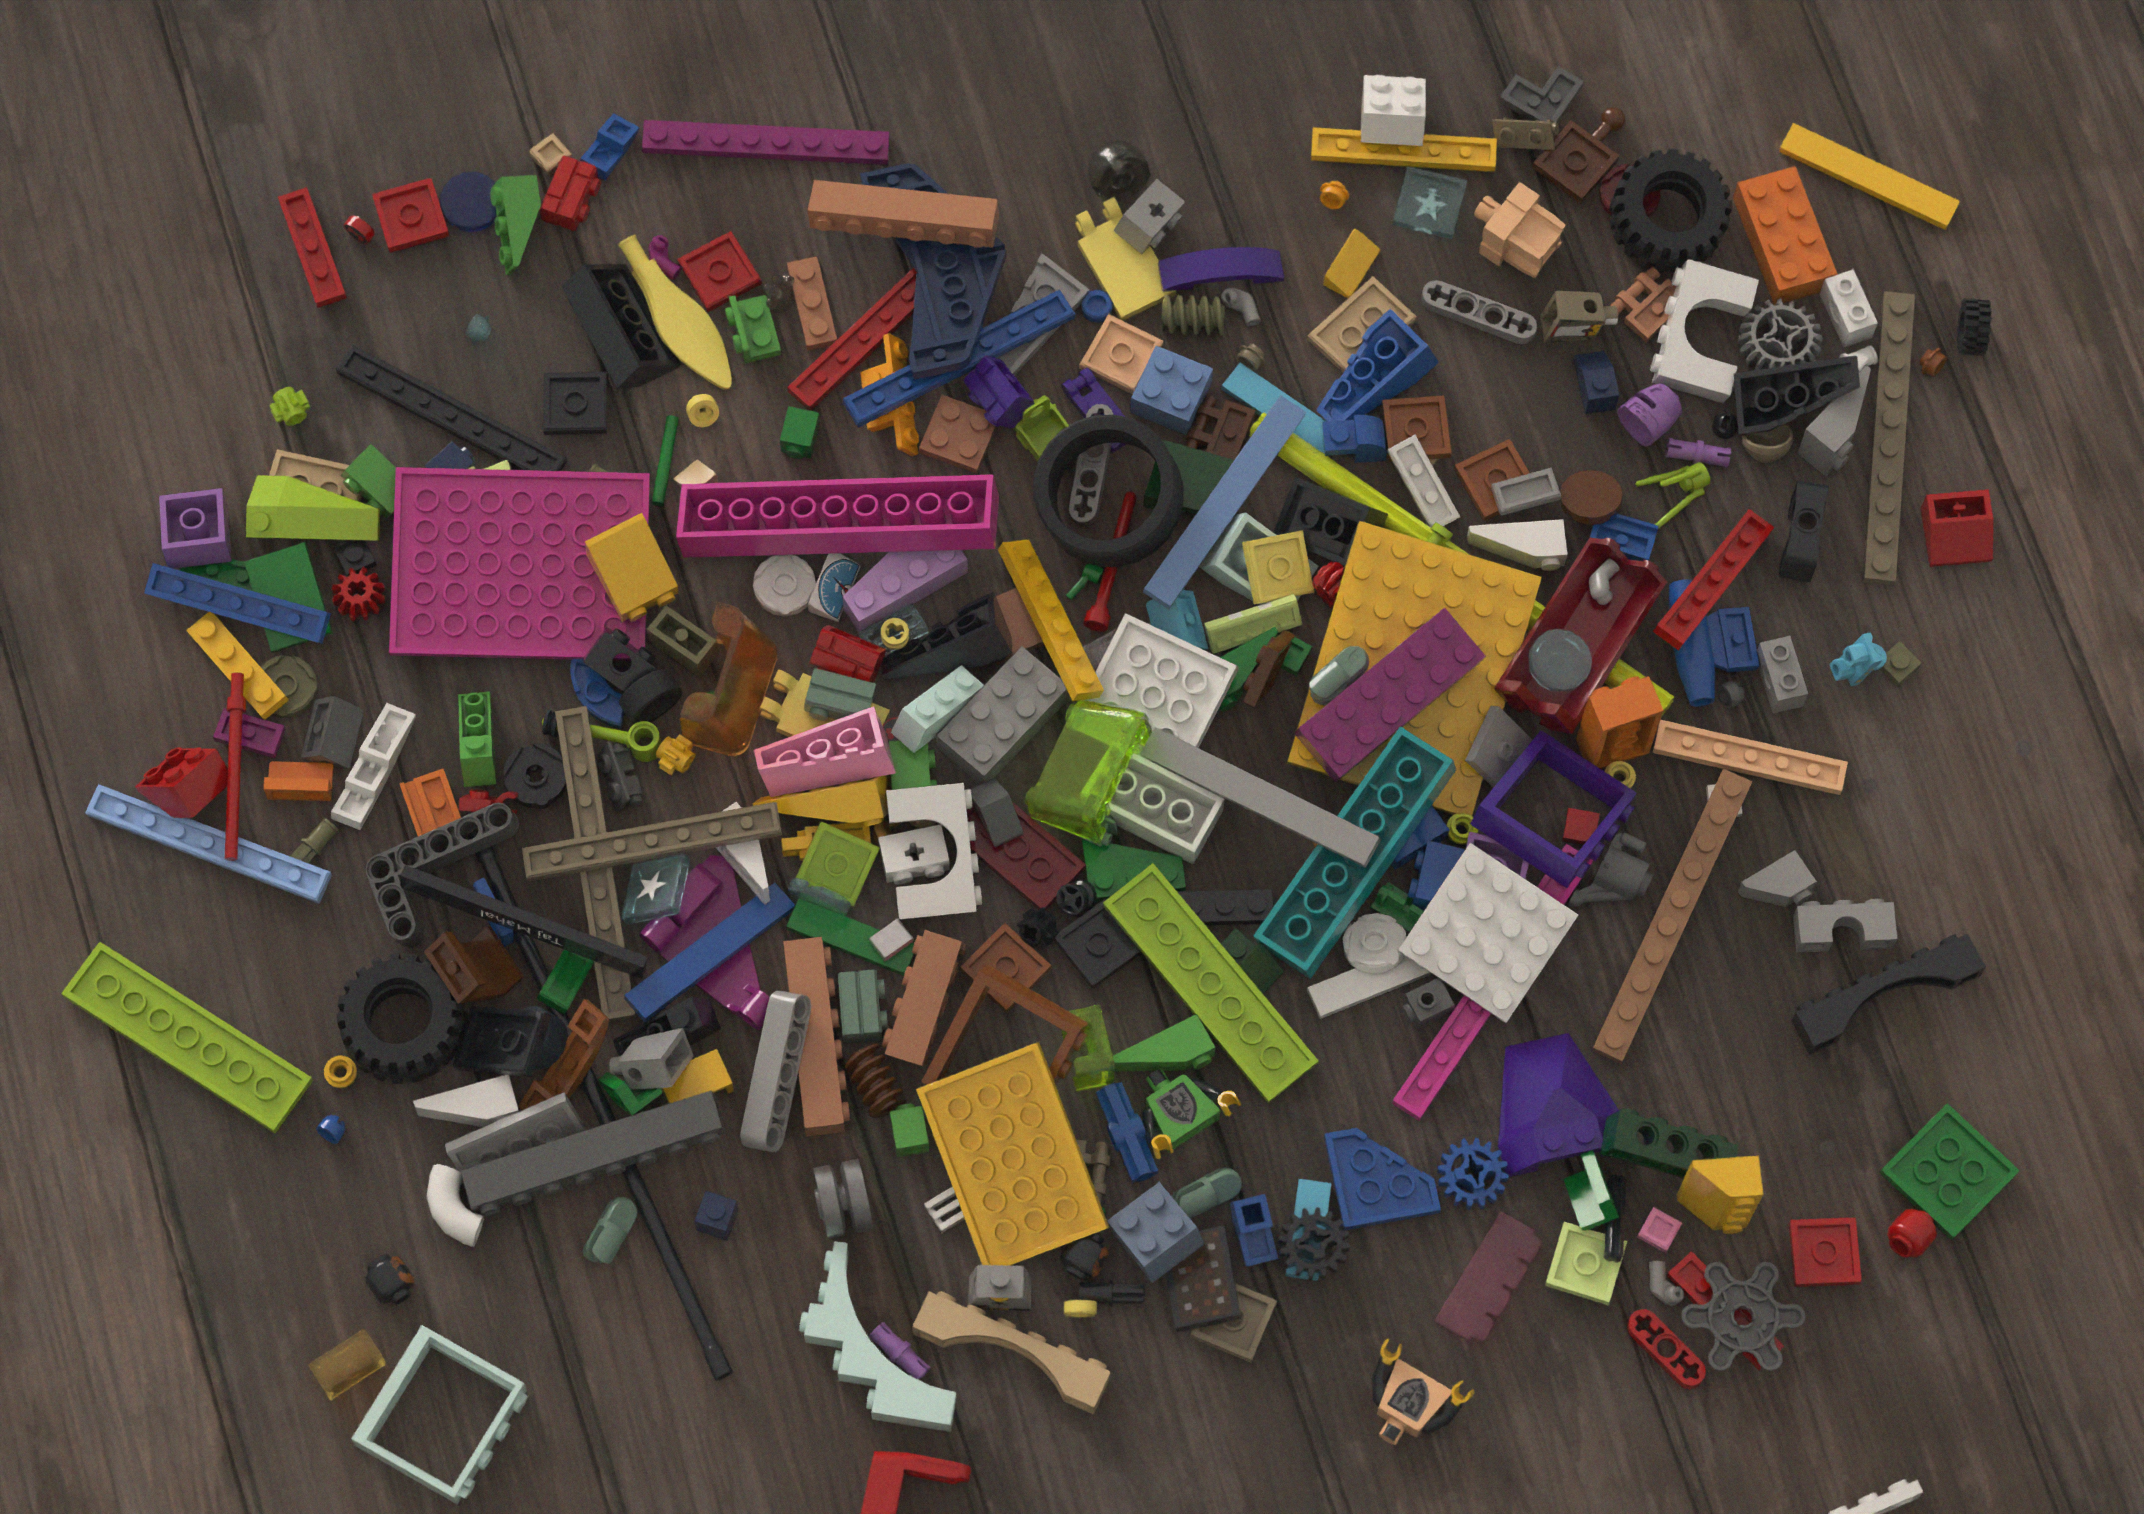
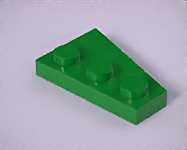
(1116, 865)

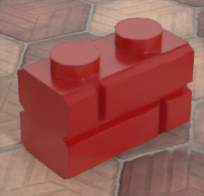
(570, 193)
(847, 654)

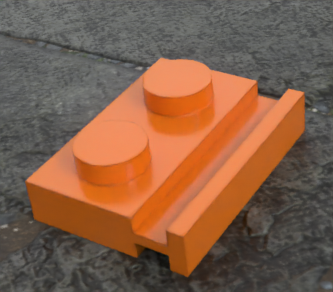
(430, 801)

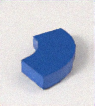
(596, 694)

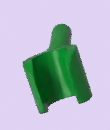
(1092, 573)

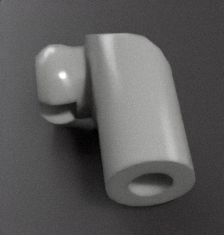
(1243, 303)
(1661, 1287)

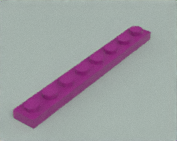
(765, 142)

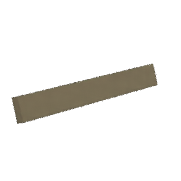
(651, 841)

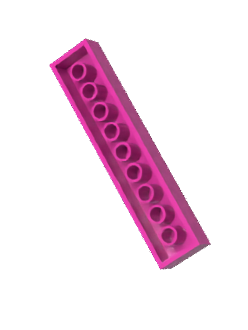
(838, 516)

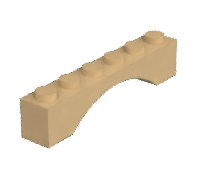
(949, 1324)

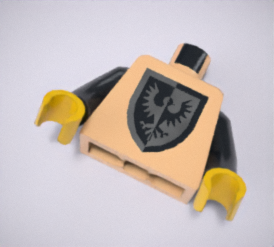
(1411, 1398)

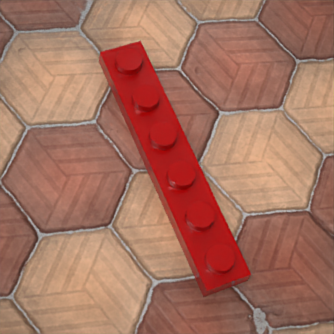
(855, 344)
(1713, 579)

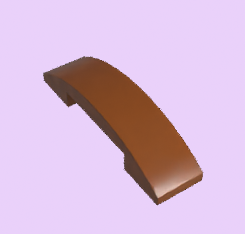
(581, 1049)

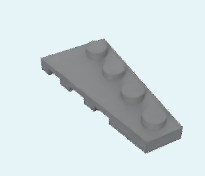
(521, 1131)

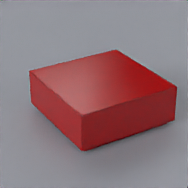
(1579, 825)

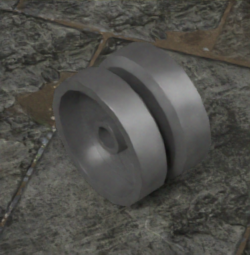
(844, 1198)

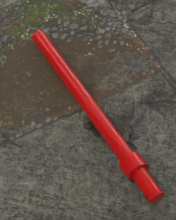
(236, 707)

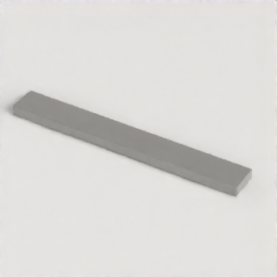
(1260, 797)

